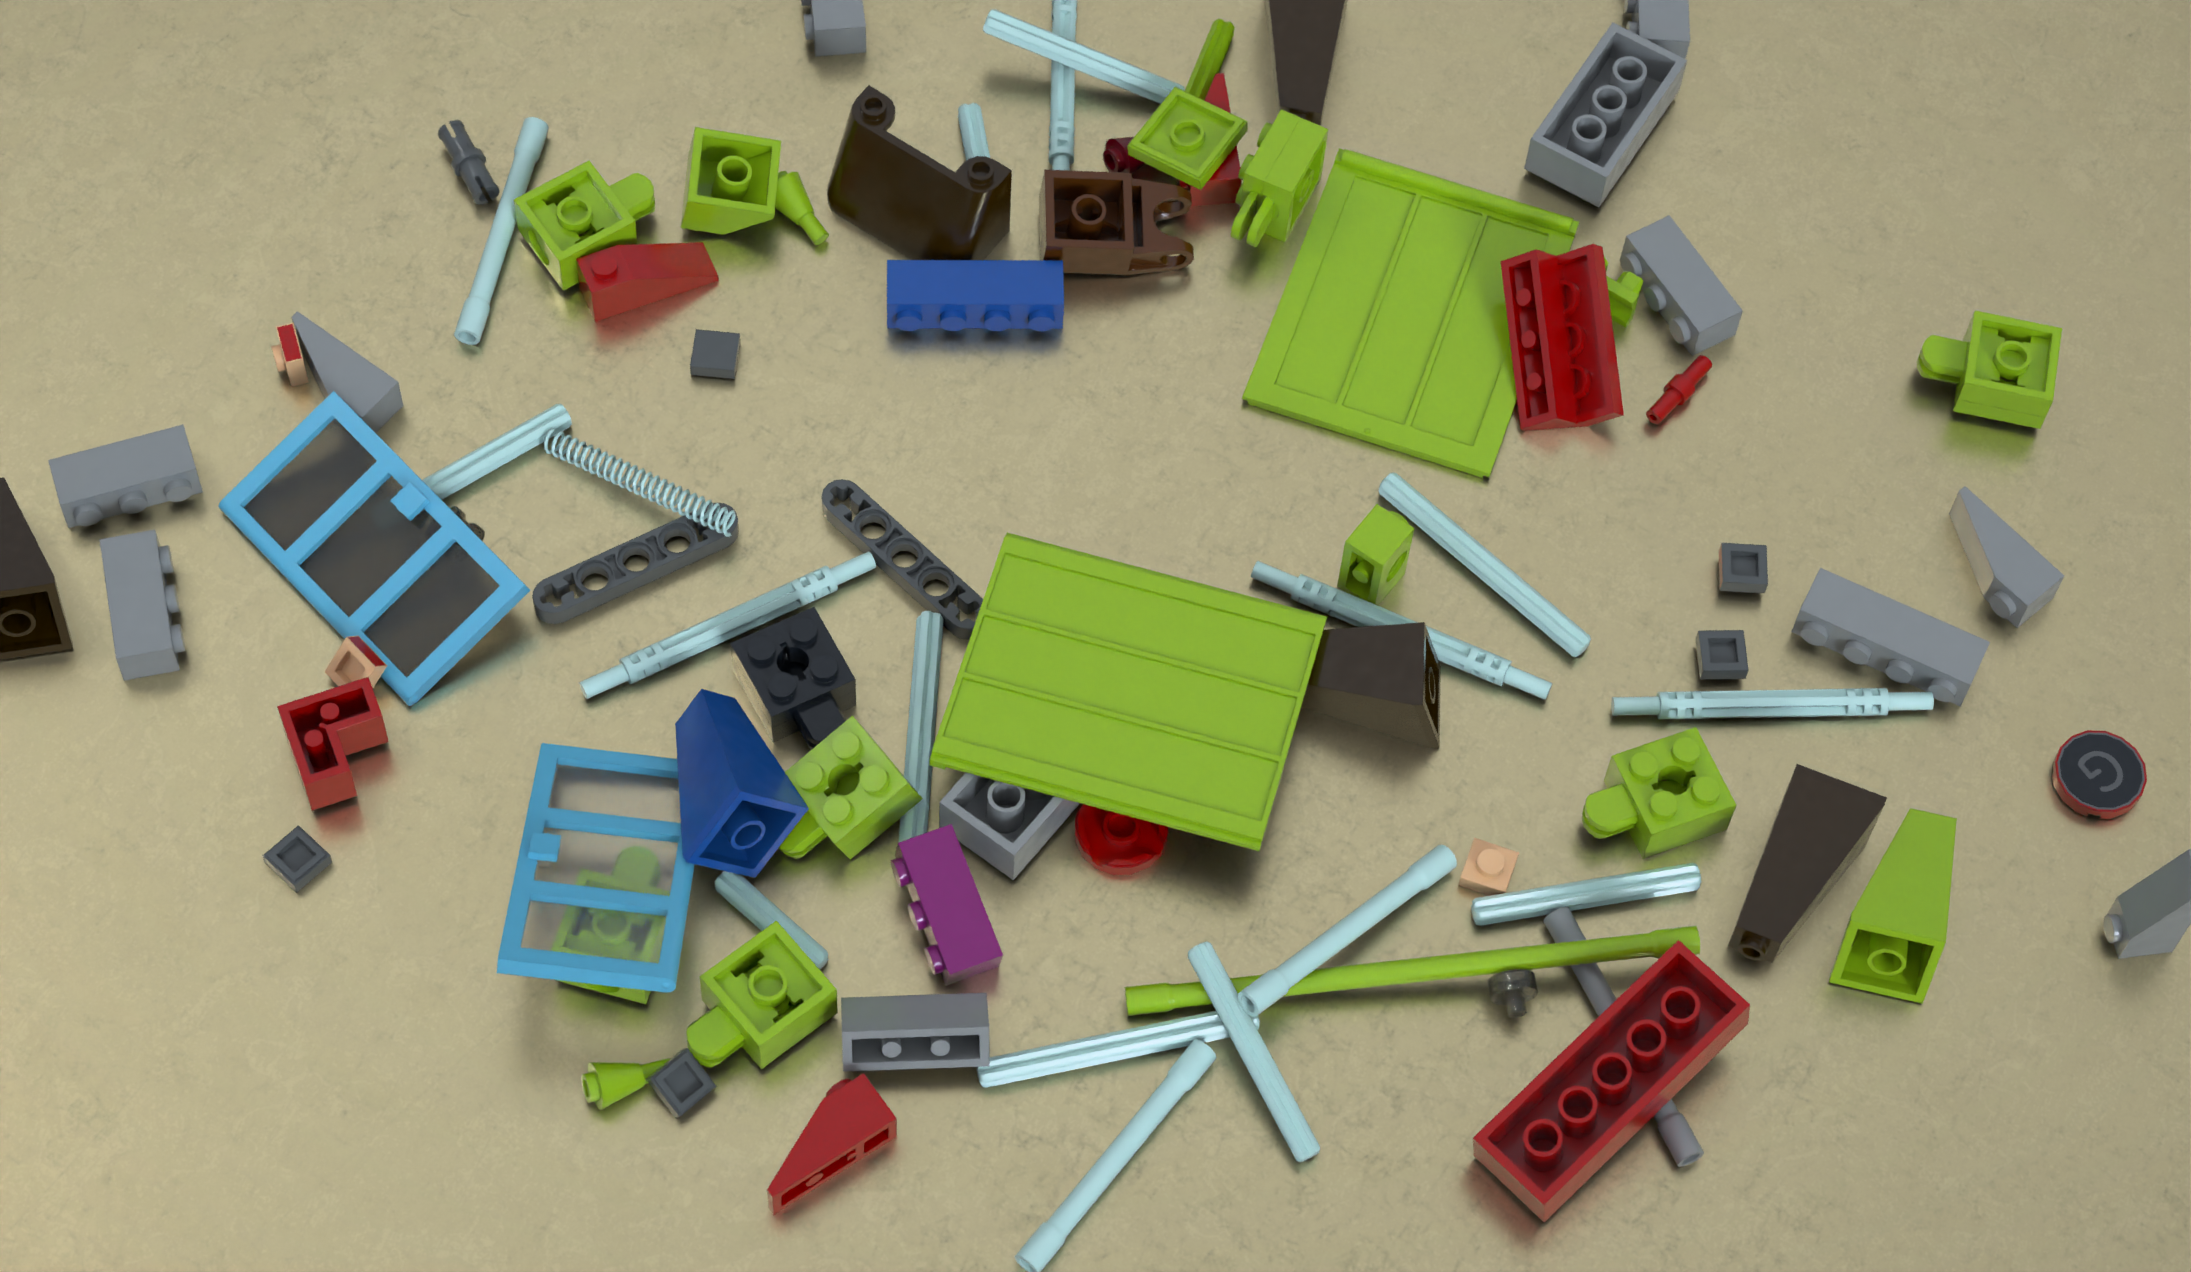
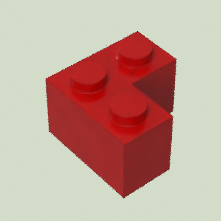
(325, 731)

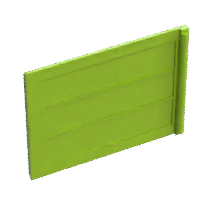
(1403, 313)
(1130, 691)

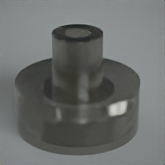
(1513, 990)

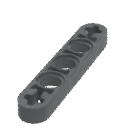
(899, 539)
(619, 577)

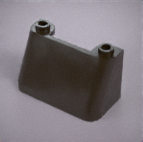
(910, 196)

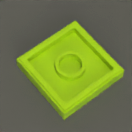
(1187, 138)

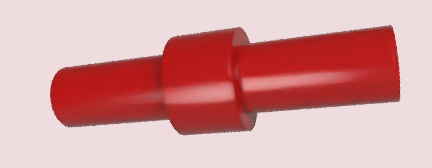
(1679, 389)

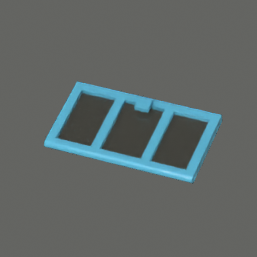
(373, 547)

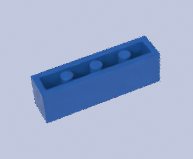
(975, 294)

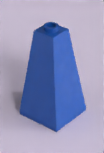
(730, 789)

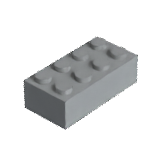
(1605, 114)
(1002, 820)

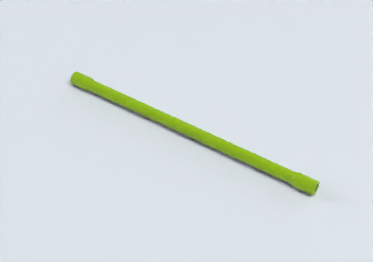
(1167, 996)

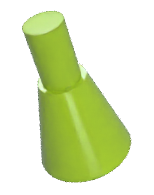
(795, 204)
(613, 1081)

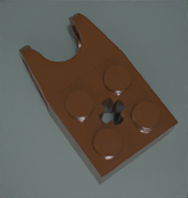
(1109, 223)

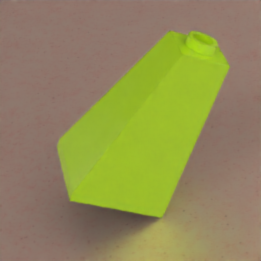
(1902, 914)

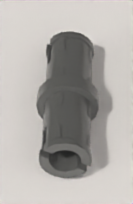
(468, 162)

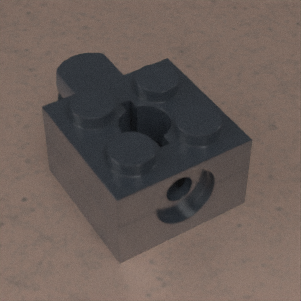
(795, 677)

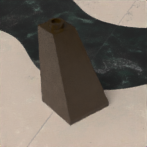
(1303, 52)
(29, 597)
(1379, 680)
(1808, 849)

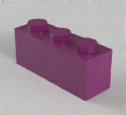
(946, 905)

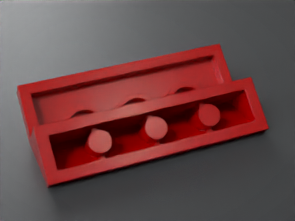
(1561, 339)

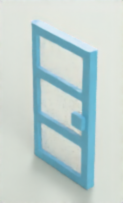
(599, 873)

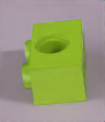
(1375, 555)

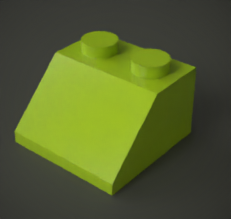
(729, 181)

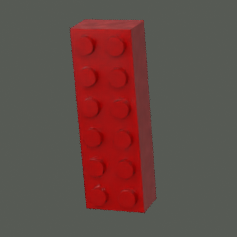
(1611, 1080)

